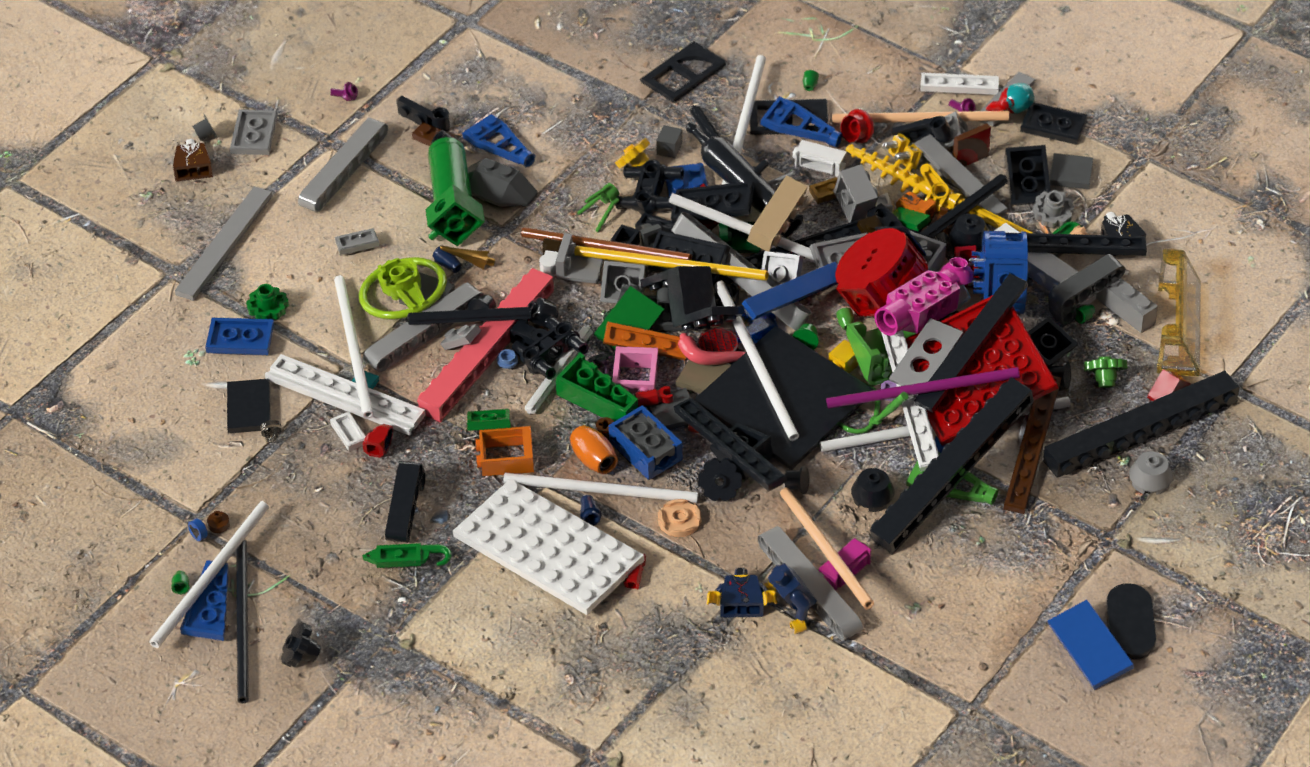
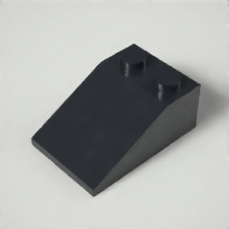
(1026, 173)

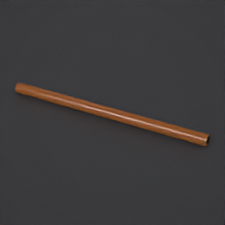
(604, 244)

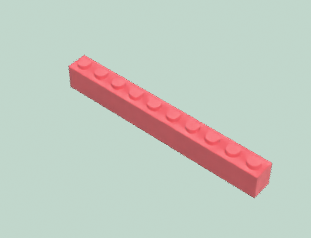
(477, 356)

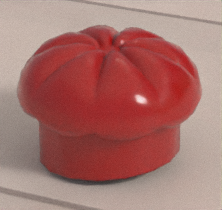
(857, 126)

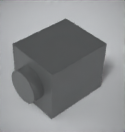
(669, 141)

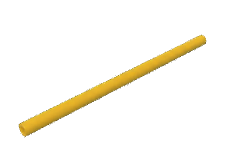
(669, 262)

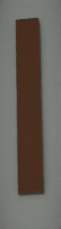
(1030, 452)

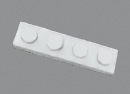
(959, 83)

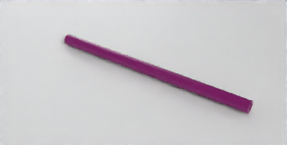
(924, 387)

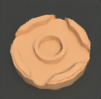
(679, 518)

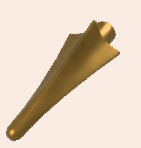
(476, 257)

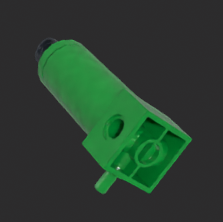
(454, 210)

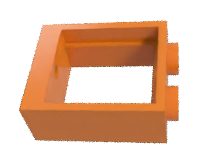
(505, 437)

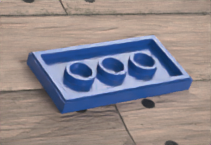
(1090, 644)

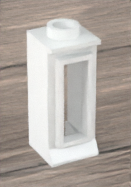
(819, 157)

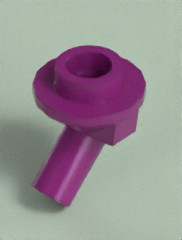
(348, 93)
(966, 105)

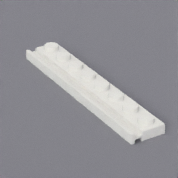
(343, 394)

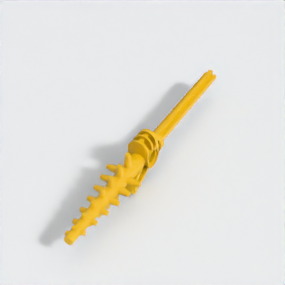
(929, 184)

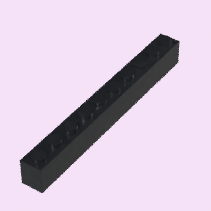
(1140, 424)
(951, 465)

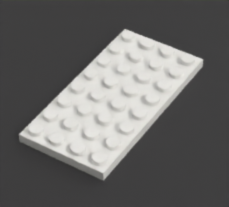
(548, 546)

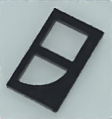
(691, 52)
(815, 106)

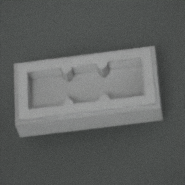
(357, 241)

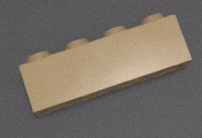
(777, 214)

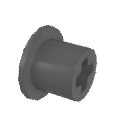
(203, 129)

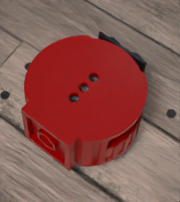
(877, 267)

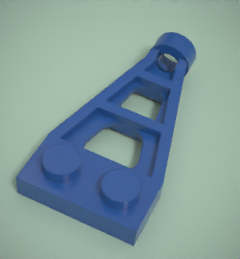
(782, 110)
(489, 127)

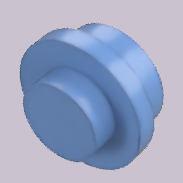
(507, 359)

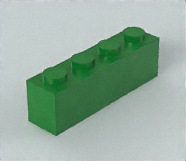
(594, 391)

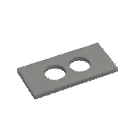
(932, 330)

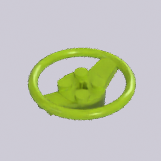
(402, 281)

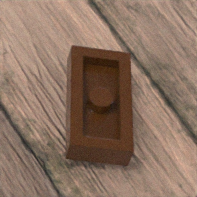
(424, 133)

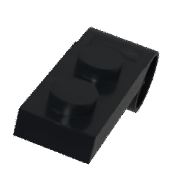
(417, 113)
(936, 126)

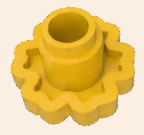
(634, 154)

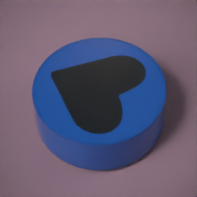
(197, 529)

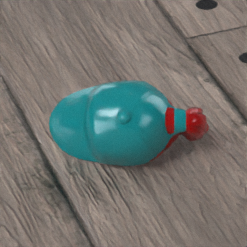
(1014, 99)

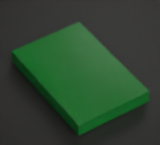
(632, 310)

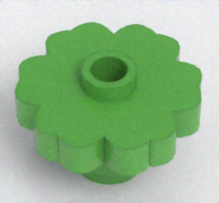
(1105, 370)

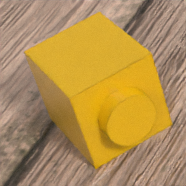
(844, 356)

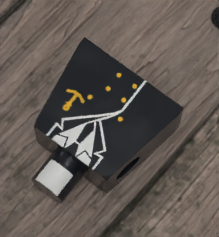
(1120, 226)

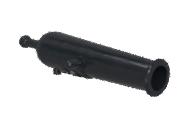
(734, 168)

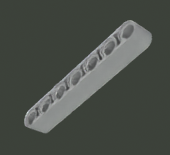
(342, 165)
(410, 337)
(829, 603)

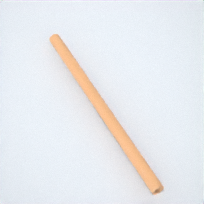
(916, 116)
(827, 548)

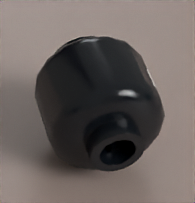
(542, 309)

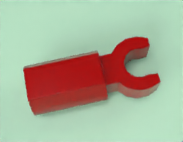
(654, 396)
(634, 578)

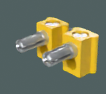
(902, 149)

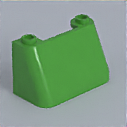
(870, 352)

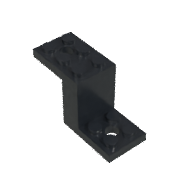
(692, 297)

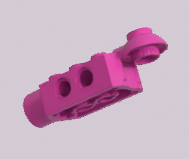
(923, 298)

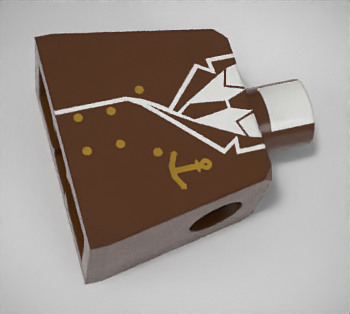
(191, 161)

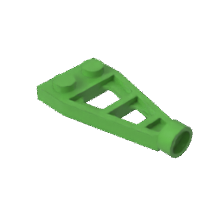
(976, 493)

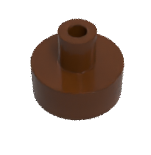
(218, 522)

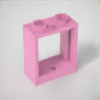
(636, 358)

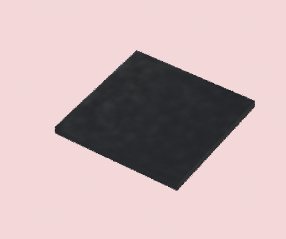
(803, 384)

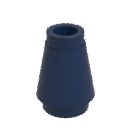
(447, 260)
(589, 510)

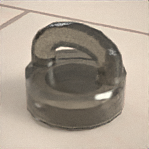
(271, 429)

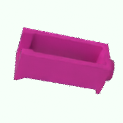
(856, 557)

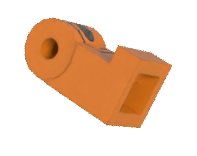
(912, 202)

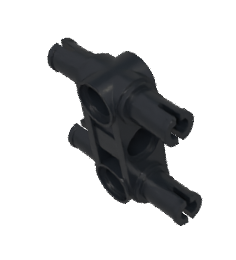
(649, 186)
(550, 347)

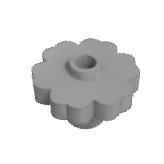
(1053, 208)

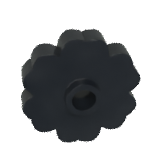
(718, 489)
(300, 646)

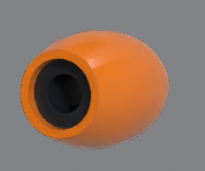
(593, 449)

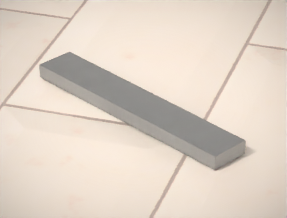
(957, 173)

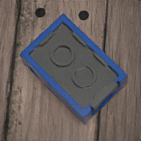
(645, 442)

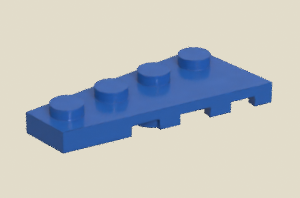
(208, 613)

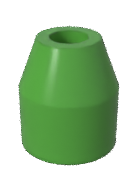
(844, 317)

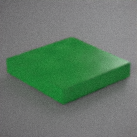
(488, 419)

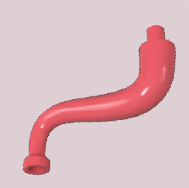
(699, 356)

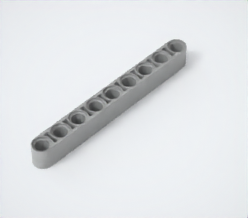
(793, 315)

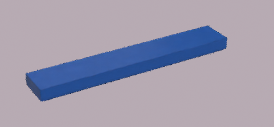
(791, 291)

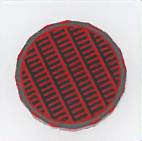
(718, 340)

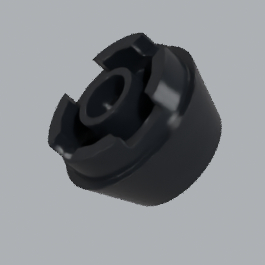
(968, 231)
(873, 489)

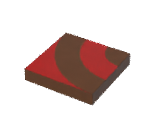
(972, 145)

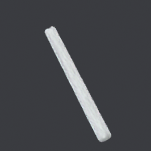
(548, 385)

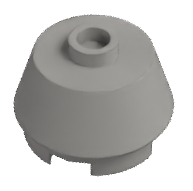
(1151, 473)

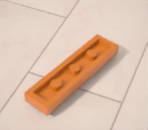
(629, 336)

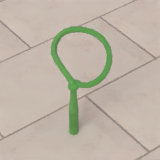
(877, 418)

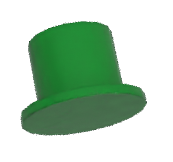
(807, 335)

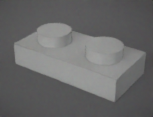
(460, 337)

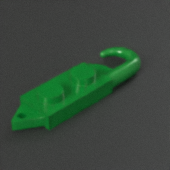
(405, 555)

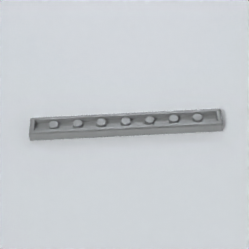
(223, 243)

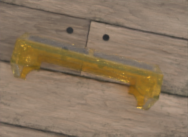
(1180, 341)

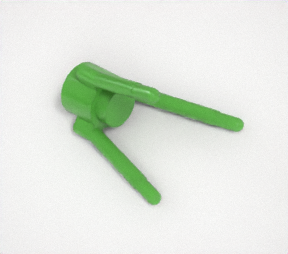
(606, 194)

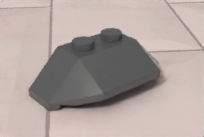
(500, 184)

